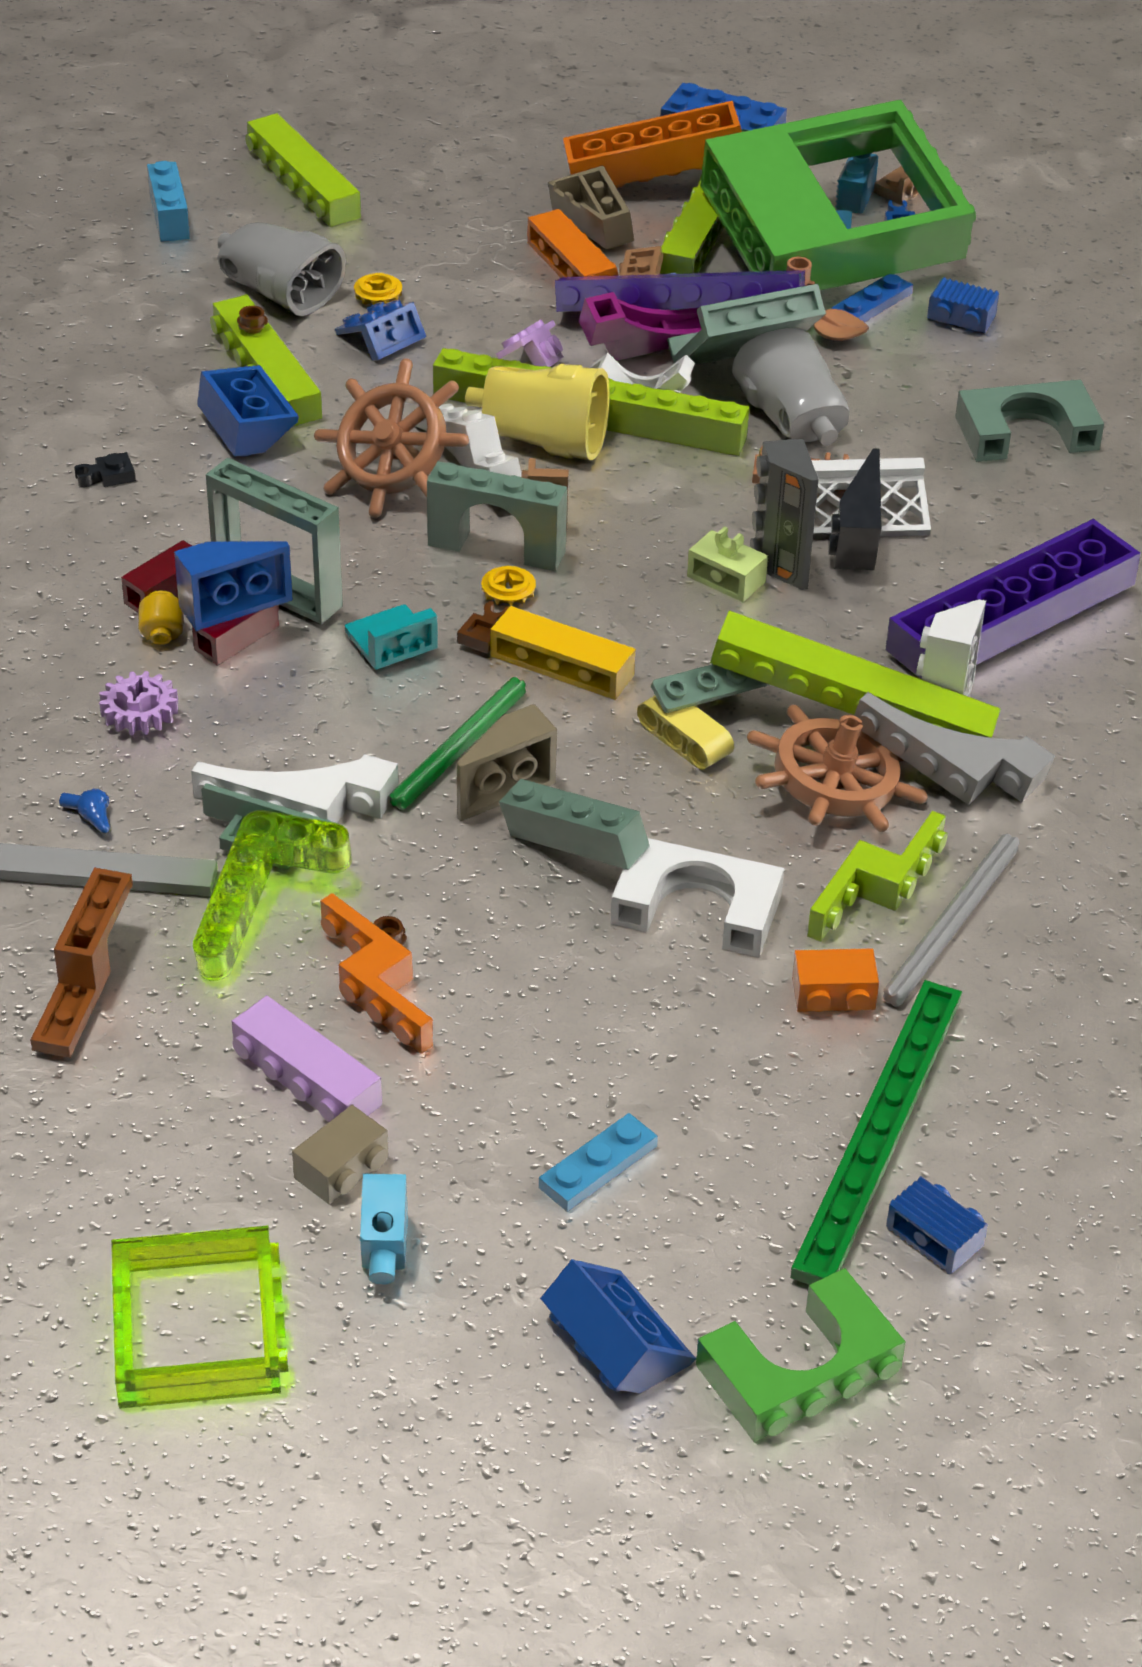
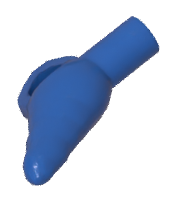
(90, 805)

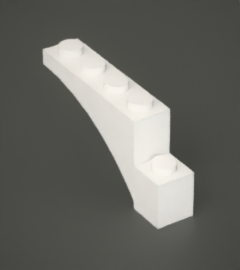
(484, 444)
(321, 792)

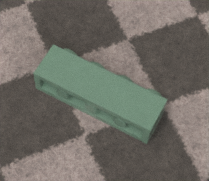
(574, 823)

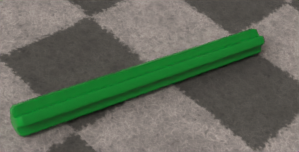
(457, 743)

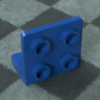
(386, 327)

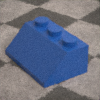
(245, 408)
(615, 1327)

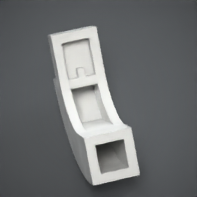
(673, 378)

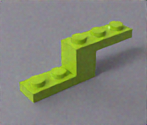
(877, 876)

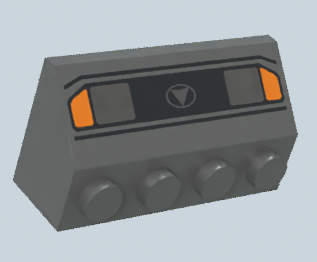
(785, 510)

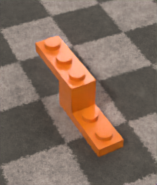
(376, 973)

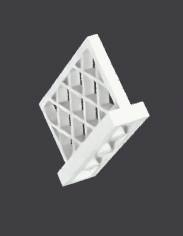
(894, 474)

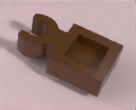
(477, 629)

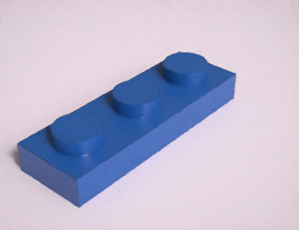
(876, 297)

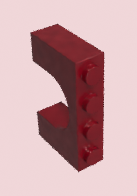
(214, 642)

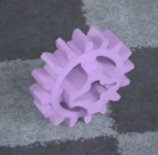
(138, 703)

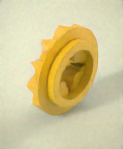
(377, 288)
(520, 580)

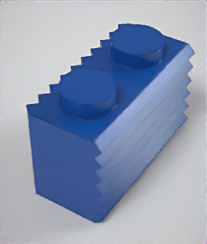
(963, 305)
(936, 1224)

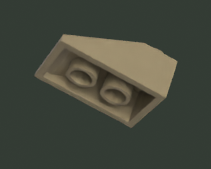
(511, 750)

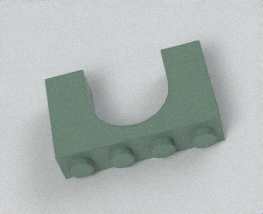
(1061, 404)
(535, 504)

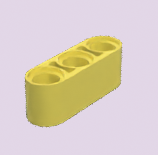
(687, 733)

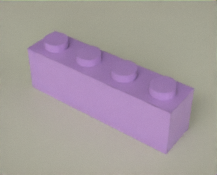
(304, 1060)

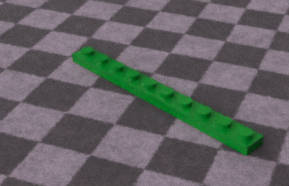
(876, 1134)

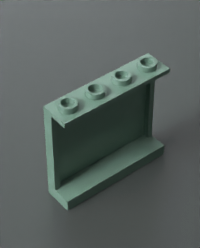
(735, 322)

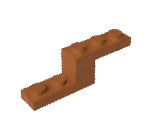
(81, 962)

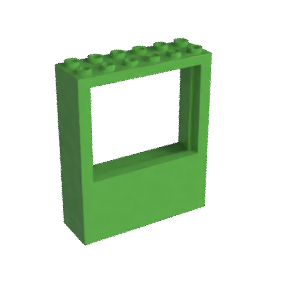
(780, 212)

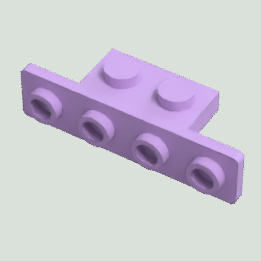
(537, 342)

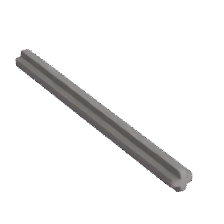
(950, 920)

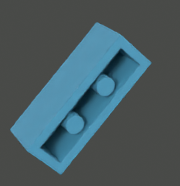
(168, 201)

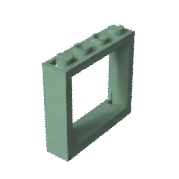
(237, 482)

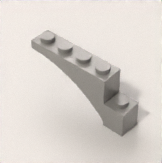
(955, 759)

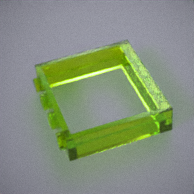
(206, 1379)

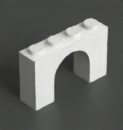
(746, 885)

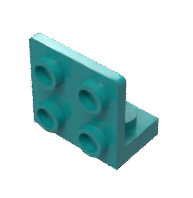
(394, 635)

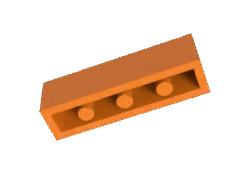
(566, 247)

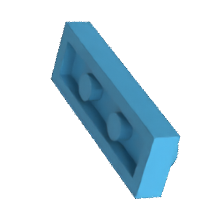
(598, 1162)

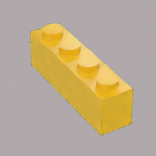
(562, 652)

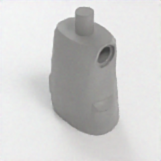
(283, 265)
(792, 385)

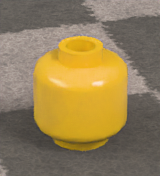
(160, 617)

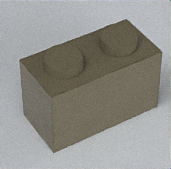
(340, 1154)

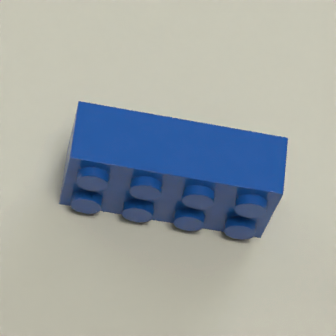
(750, 113)

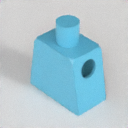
(383, 1226)

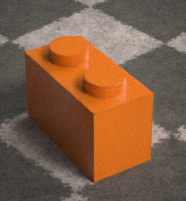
(835, 980)

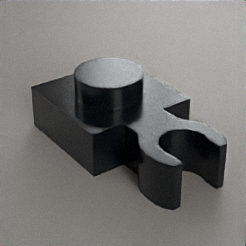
(109, 469)

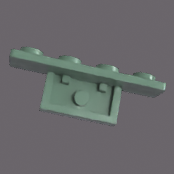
(700, 686)
(233, 807)

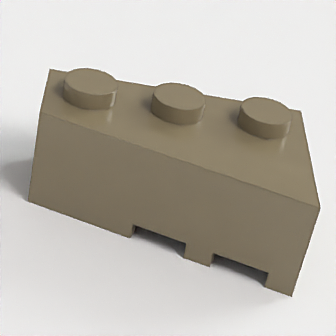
(593, 206)

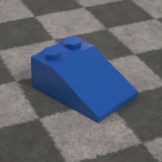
(231, 579)

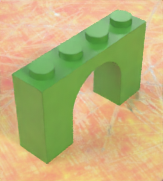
(772, 1397)

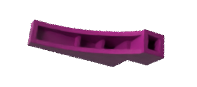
(633, 329)

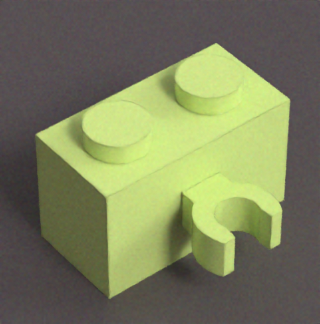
(727, 564)

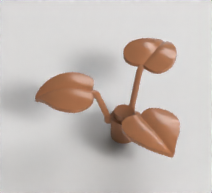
(836, 323)

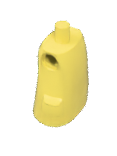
(550, 407)

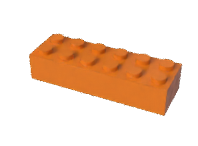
(652, 145)

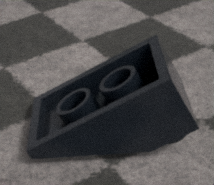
(858, 519)

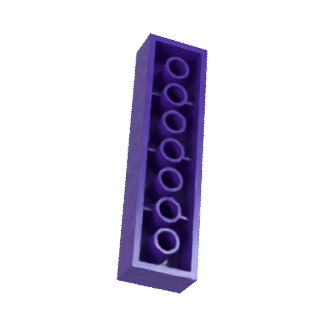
(1027, 592)

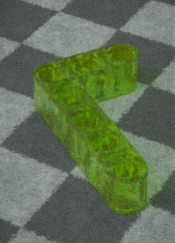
(260, 843)

